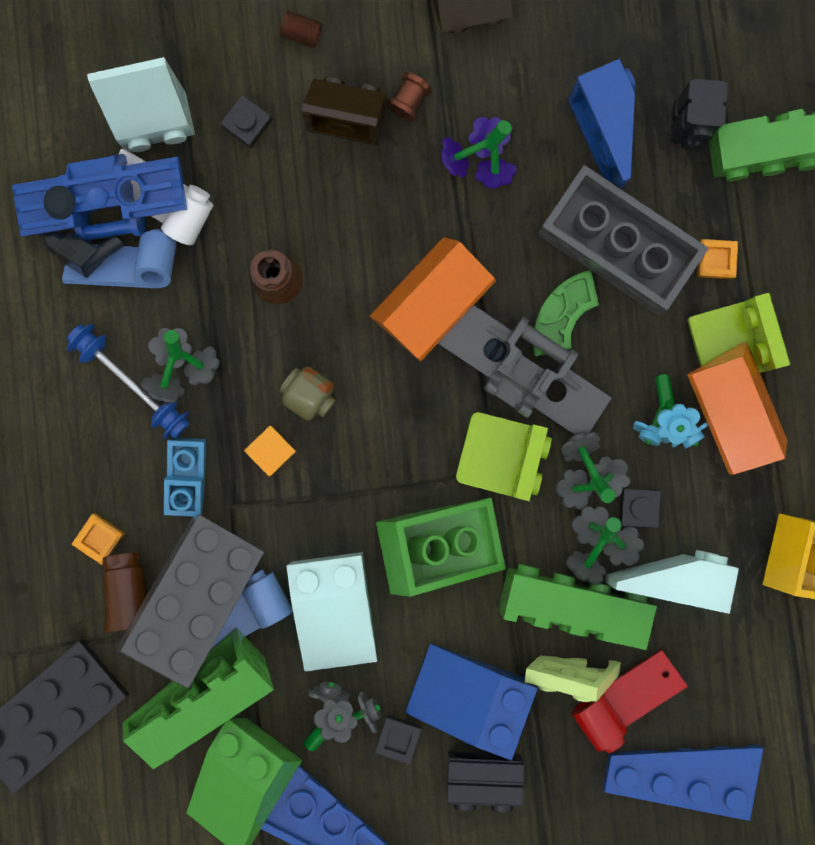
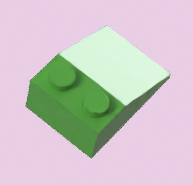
(440, 547)
(241, 782)

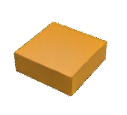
(719, 260)
(270, 451)
(98, 538)

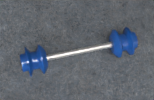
(91, 347)

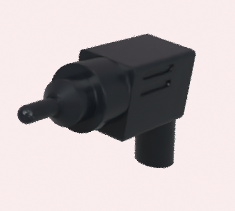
(78, 253)

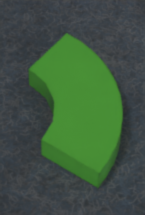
(564, 308)

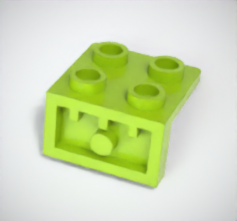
(748, 322)

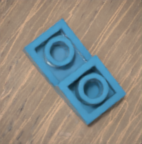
(185, 477)

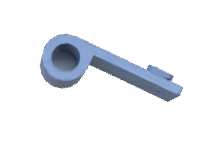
(130, 266)
(258, 606)

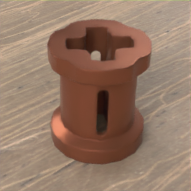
(409, 96)

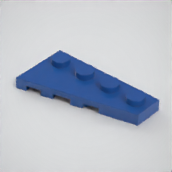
(698, 779)
(314, 816)

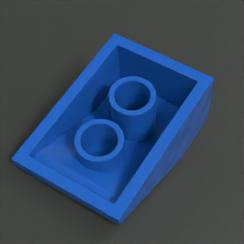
(605, 113)
(471, 700)

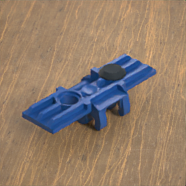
(95, 185)

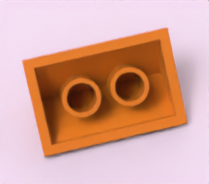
(433, 297)
(739, 410)

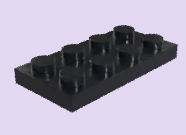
(54, 713)

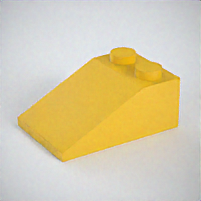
(792, 557)

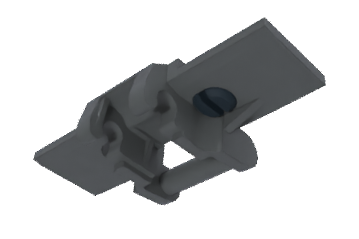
(517, 380)

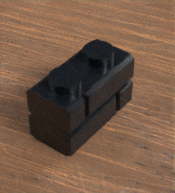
(698, 113)
(484, 780)

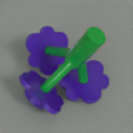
(486, 140)

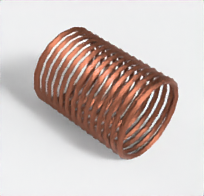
(300, 28)

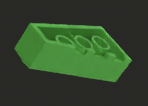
(764, 146)
(576, 607)
(176, 717)

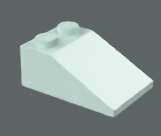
(143, 104)
(685, 579)
(332, 611)

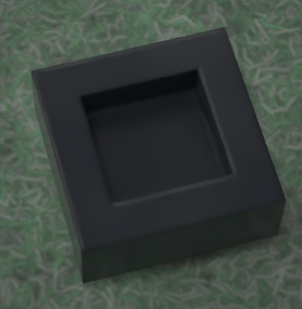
(246, 121)
(640, 508)
(398, 739)

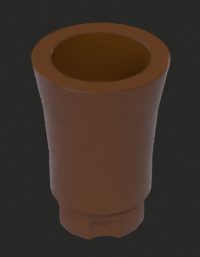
(277, 289)
(123, 590)

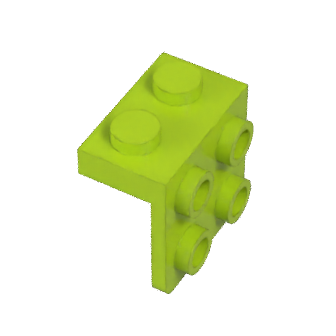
(503, 456)

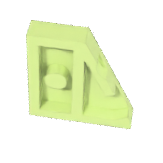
(572, 676)

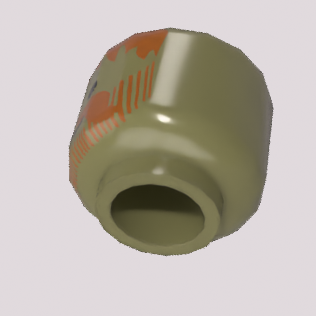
(307, 393)

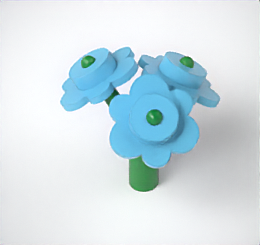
(672, 421)

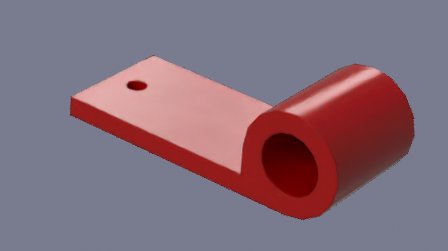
(627, 700)

